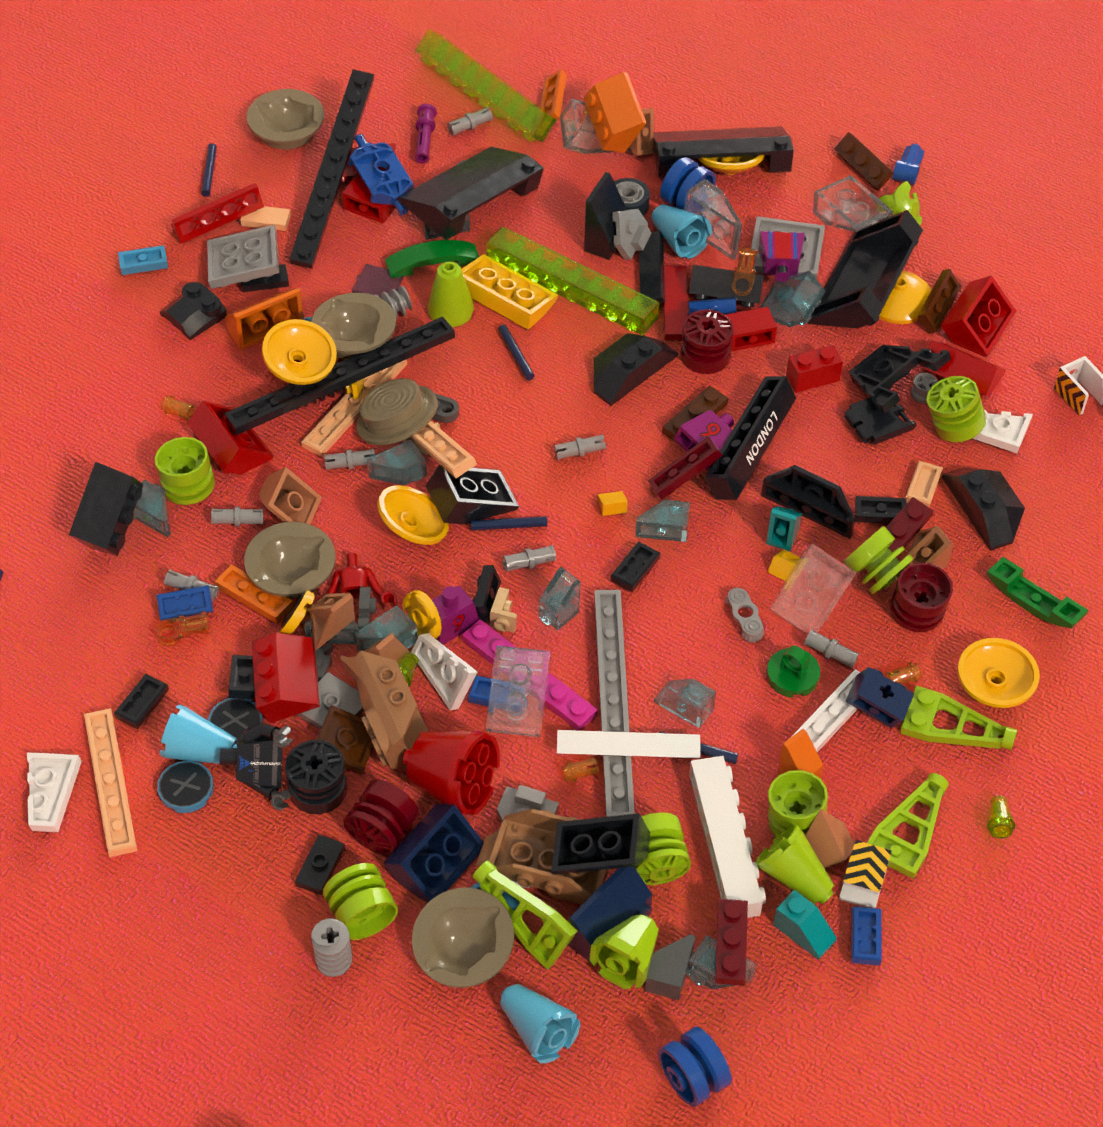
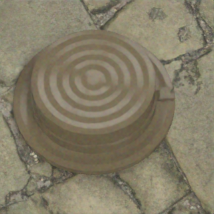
(285, 118)
(356, 322)
(395, 411)
(289, 559)
(463, 937)

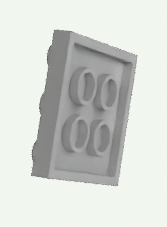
(811, 247)
(242, 256)

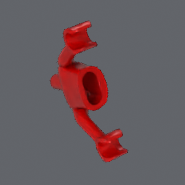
(356, 576)

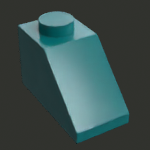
(783, 527)
(804, 924)

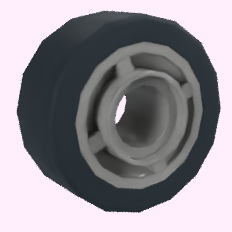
(634, 194)

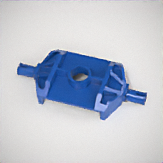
(383, 185)

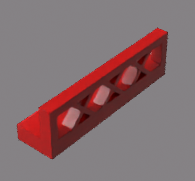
(217, 213)

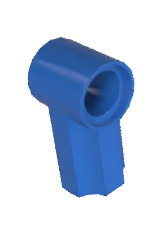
(908, 167)

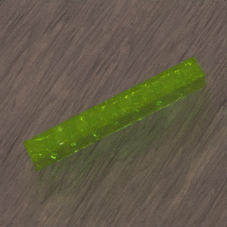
(486, 86)
(574, 281)

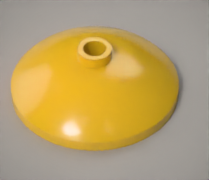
(733, 164)
(905, 299)
(301, 342)
(411, 515)
(998, 662)

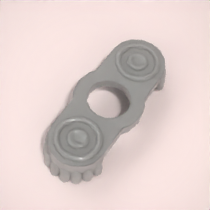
(751, 626)

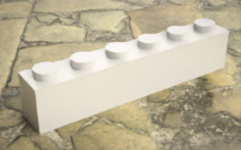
(725, 834)

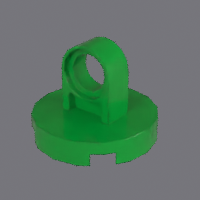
(793, 672)

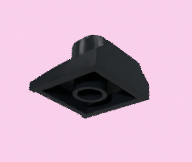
(194, 310)

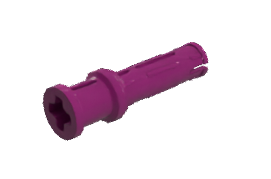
(425, 126)

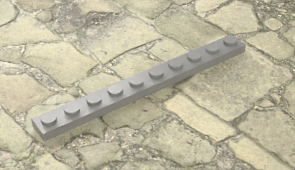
(613, 699)

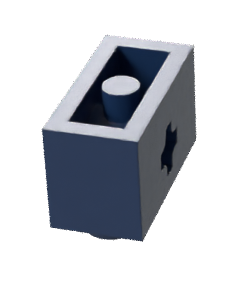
(880, 697)

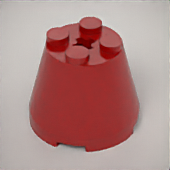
(454, 767)

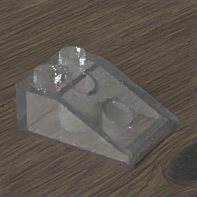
(578, 129)
(712, 203)
(848, 205)
(812, 589)
(518, 691)

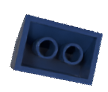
(435, 852)
(611, 904)

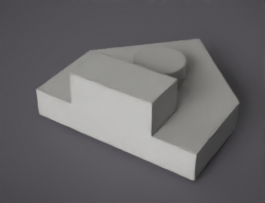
(630, 232)
(524, 799)

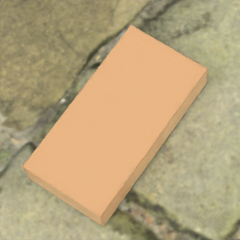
(267, 216)
(924, 483)

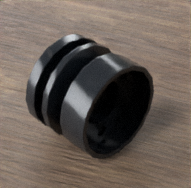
(316, 777)

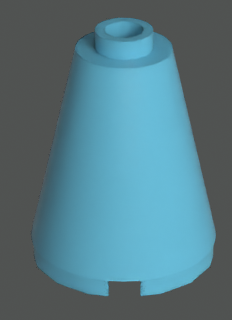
(682, 230)
(194, 738)
(539, 1022)

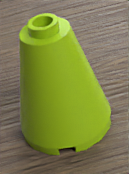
(450, 296)
(796, 865)

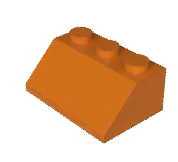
(615, 112)
(253, 322)

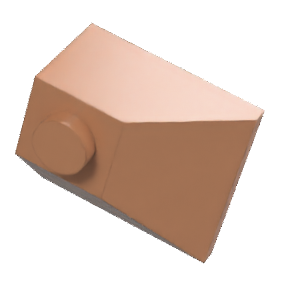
(289, 497)

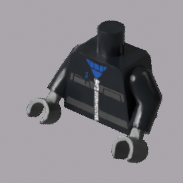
(260, 760)

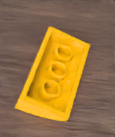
(507, 291)

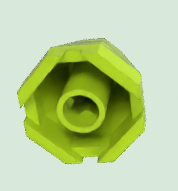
(626, 951)

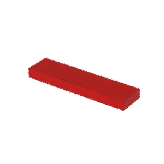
(675, 301)

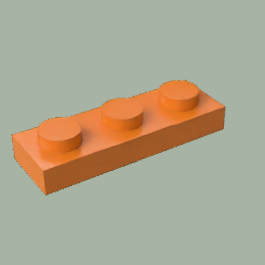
(553, 94)
(239, 586)

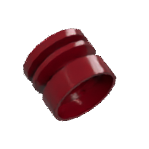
(706, 341)
(921, 597)
(381, 817)

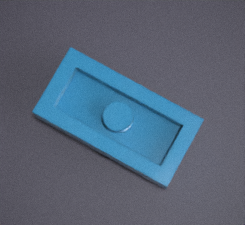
(142, 260)

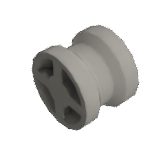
(921, 385)

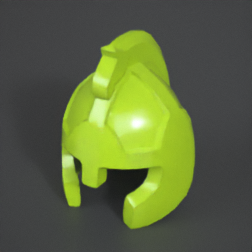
(901, 201)

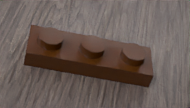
(864, 161)
(939, 301)
(707, 400)

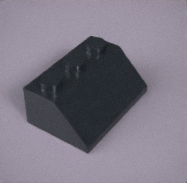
(718, 283)
(106, 509)
(600, 844)

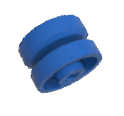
(681, 178)
(694, 1066)

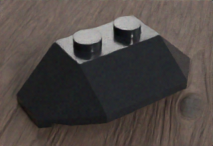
(628, 365)
(812, 496)
(987, 503)

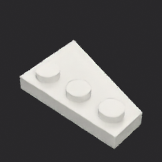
(1004, 430)
(444, 670)
(50, 787)

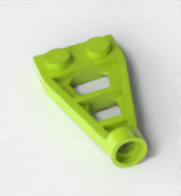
(922, 711)
(909, 857)
(555, 932)

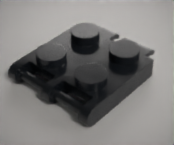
(874, 425)

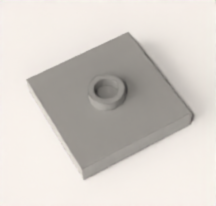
(336, 693)

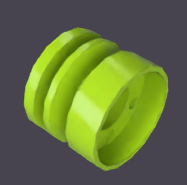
(956, 409)
(185, 470)
(878, 560)
(795, 800)
(667, 852)
(360, 900)

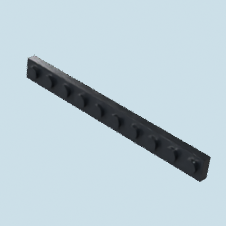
(332, 169)
(342, 375)

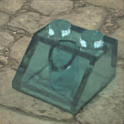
(794, 299)

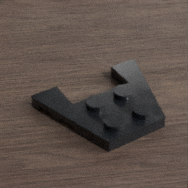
(887, 366)

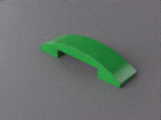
(430, 253)
(1032, 598)

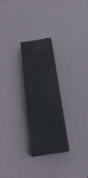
(652, 268)

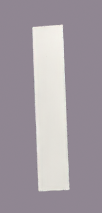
(628, 744)

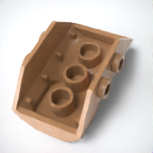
(388, 706)
(524, 854)

